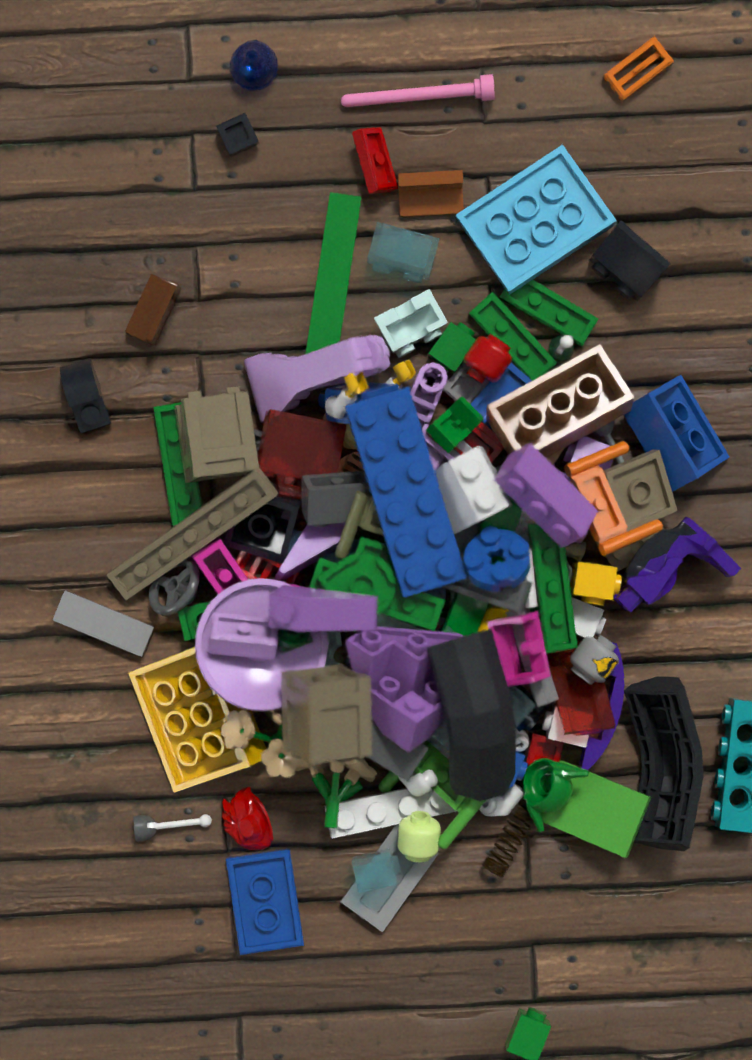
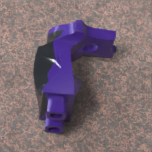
(655, 563)

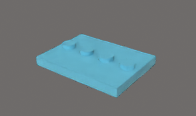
(536, 219)

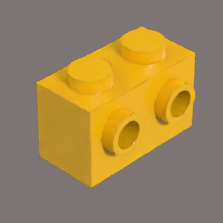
(594, 582)

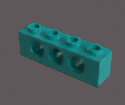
(726, 779)

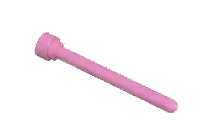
(481, 88)

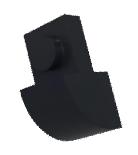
(84, 395)

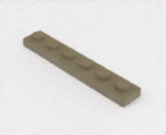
(192, 533)

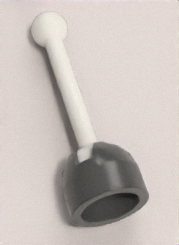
(146, 826)

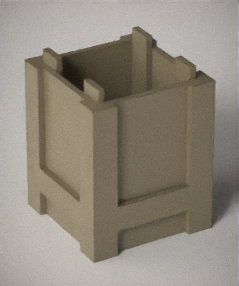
(216, 435)
(326, 714)

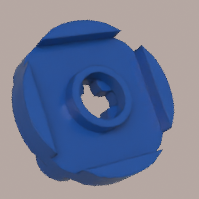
(497, 543)

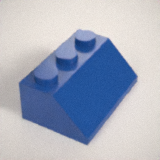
(677, 426)

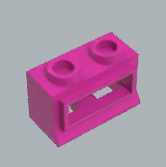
(507, 648)

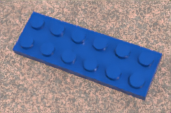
(405, 492)

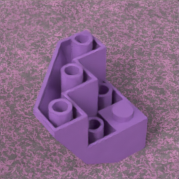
(402, 681)

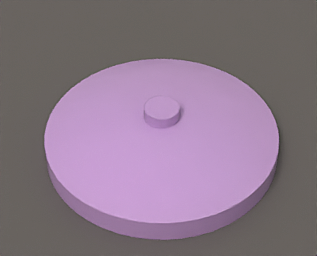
(250, 681)

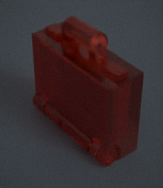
(298, 447)

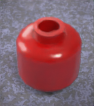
(487, 359)

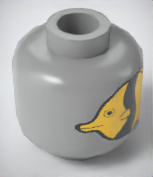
(594, 659)

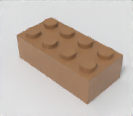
(561, 405)

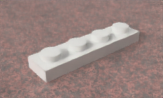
(385, 810)

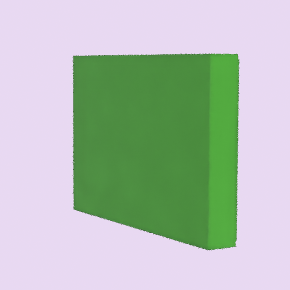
(601, 813)

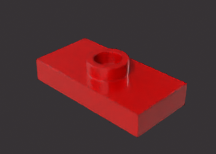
(375, 160)

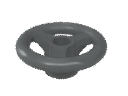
(180, 589)

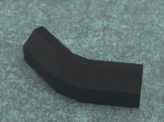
(476, 715)
(669, 761)

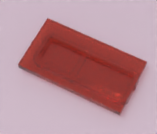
(581, 706)

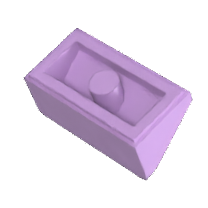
(242, 636)

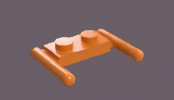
(608, 524)

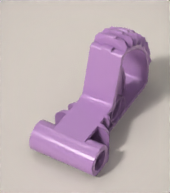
(283, 381)
(425, 402)

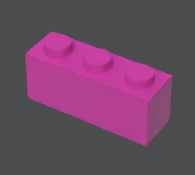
(218, 566)

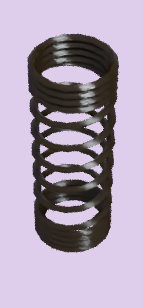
(492, 865)

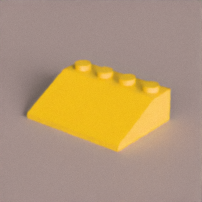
(188, 722)

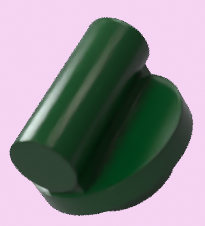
(292, 639)

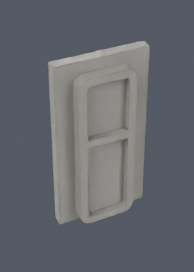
(382, 904)

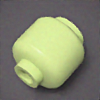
(418, 836)

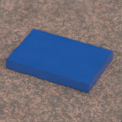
(265, 901)

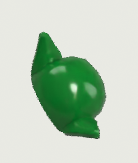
(548, 787)

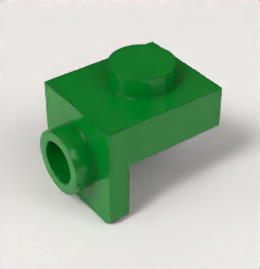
(454, 424)

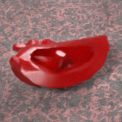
(247, 820)

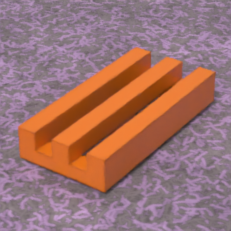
(617, 85)

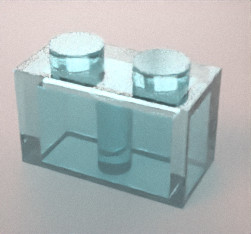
(402, 252)

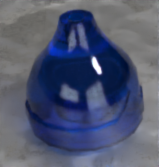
(253, 65)

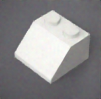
(470, 489)

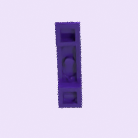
(596, 746)

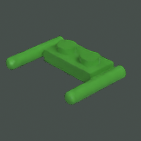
(439, 764)

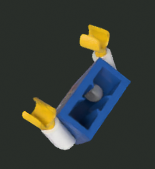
(358, 389)

